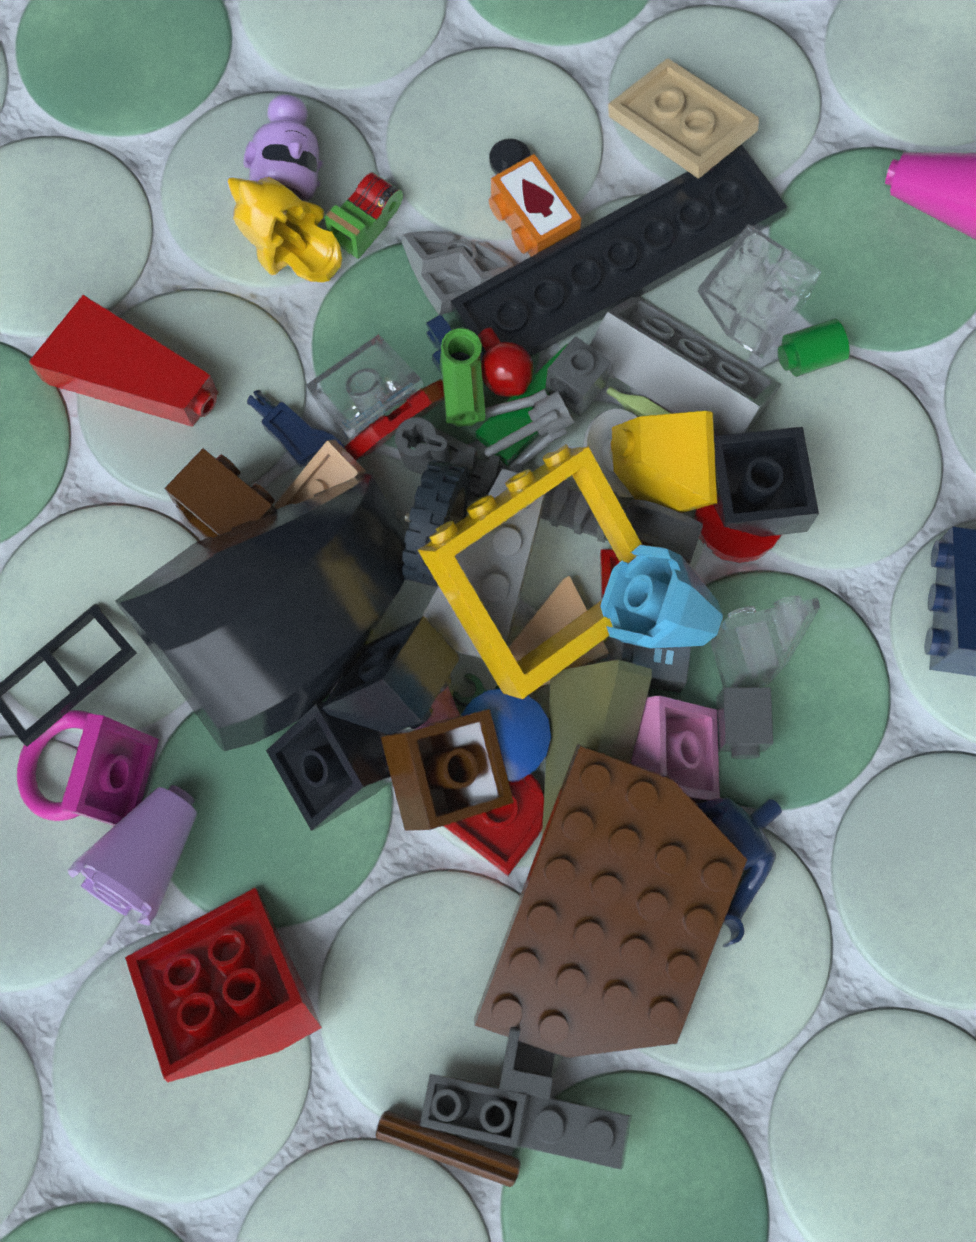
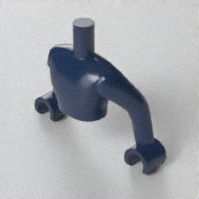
(747, 836)

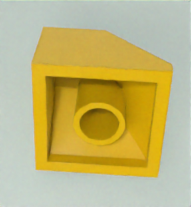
(667, 459)

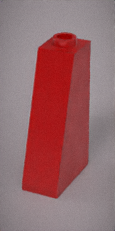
(121, 365)

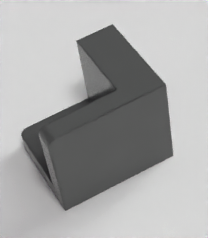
(526, 1068)

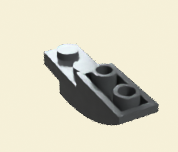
(526, 1121)

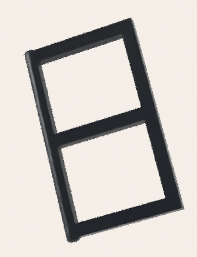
(77, 693)

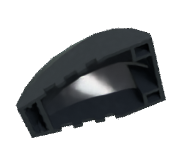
(272, 609)

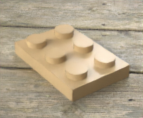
(683, 117)

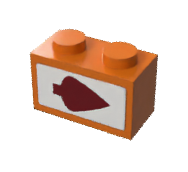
(532, 206)

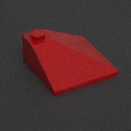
(220, 991)

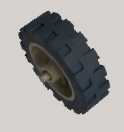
(437, 501)

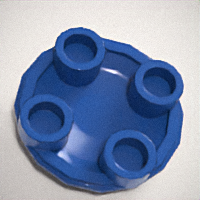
(520, 730)

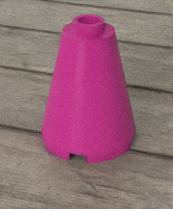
(938, 186)

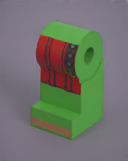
(364, 214)

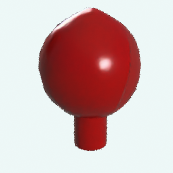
(505, 365)

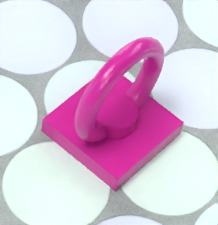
(105, 774)

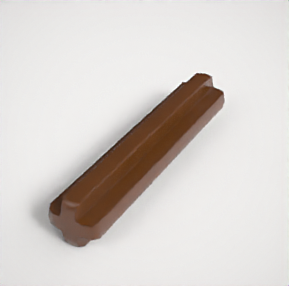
(448, 1149)

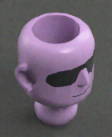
(285, 148)

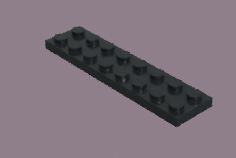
(622, 255)

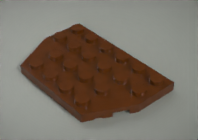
(612, 915)

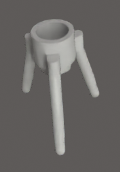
(548, 416)

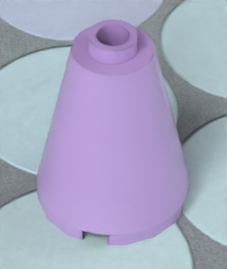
(139, 854)

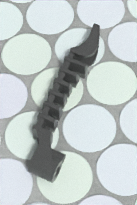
(563, 506)

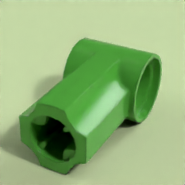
(462, 378)

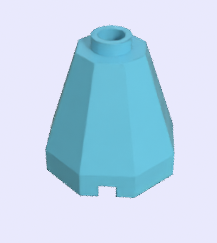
(659, 602)

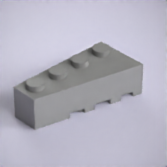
(496, 571)

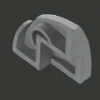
(450, 266)

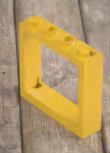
(576, 638)

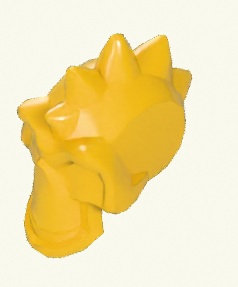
(284, 229)

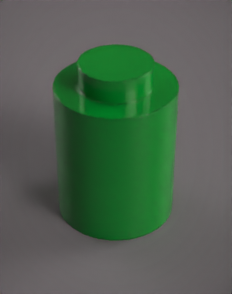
(814, 347)

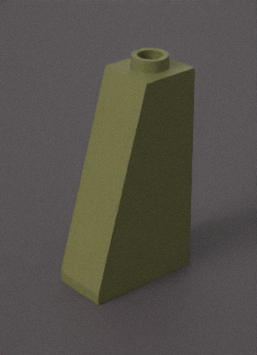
(595, 708)

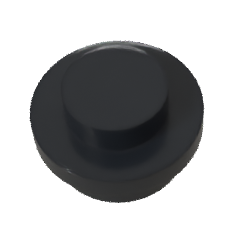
(506, 154)

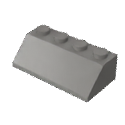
(681, 367)

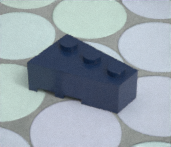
(953, 603)

